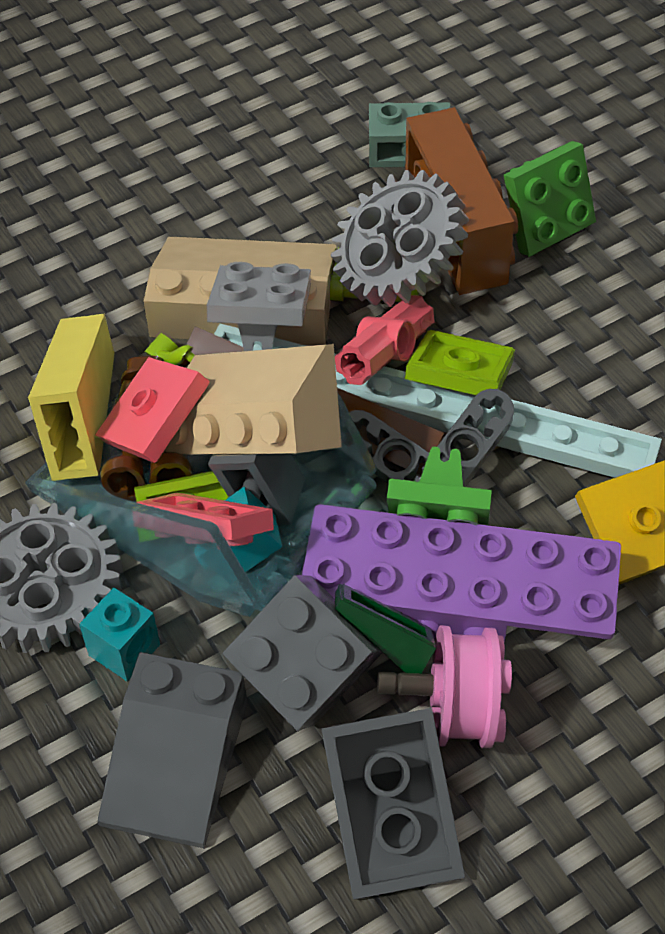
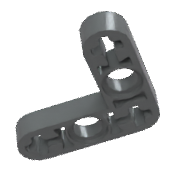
(473, 414)

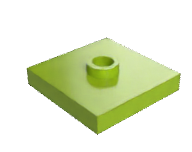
(459, 363)

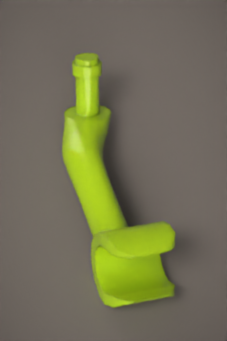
(169, 351)

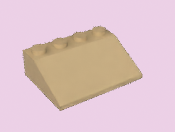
(188, 268)

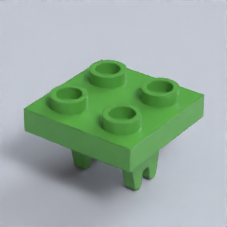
(550, 197)
(440, 493)

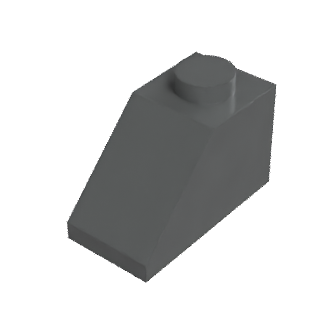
(269, 477)

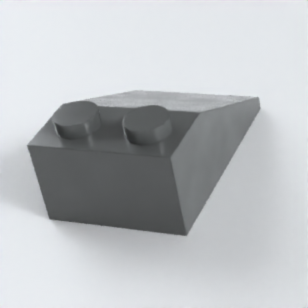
(172, 749)
(392, 803)

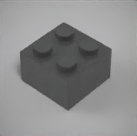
(302, 652)

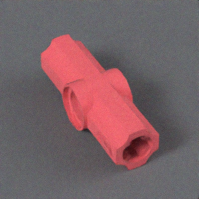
(384, 340)

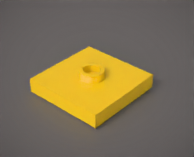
(631, 513)

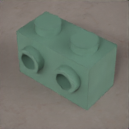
(388, 130)

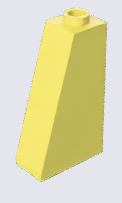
(73, 396)

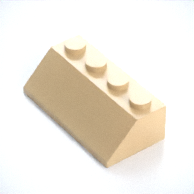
(263, 403)

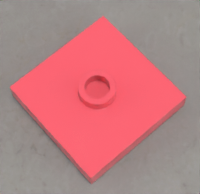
(152, 409)

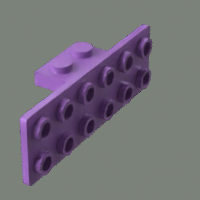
(468, 572)

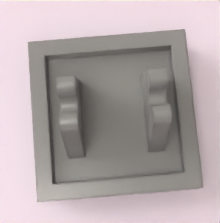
(259, 299)

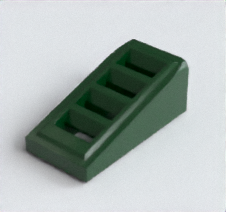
(395, 634)

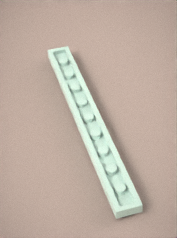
(532, 431)

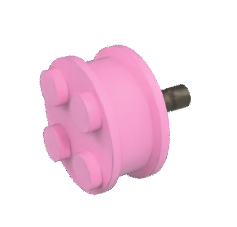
(462, 686)

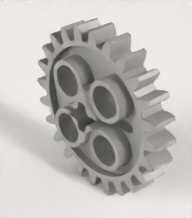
(399, 238)
(45, 577)

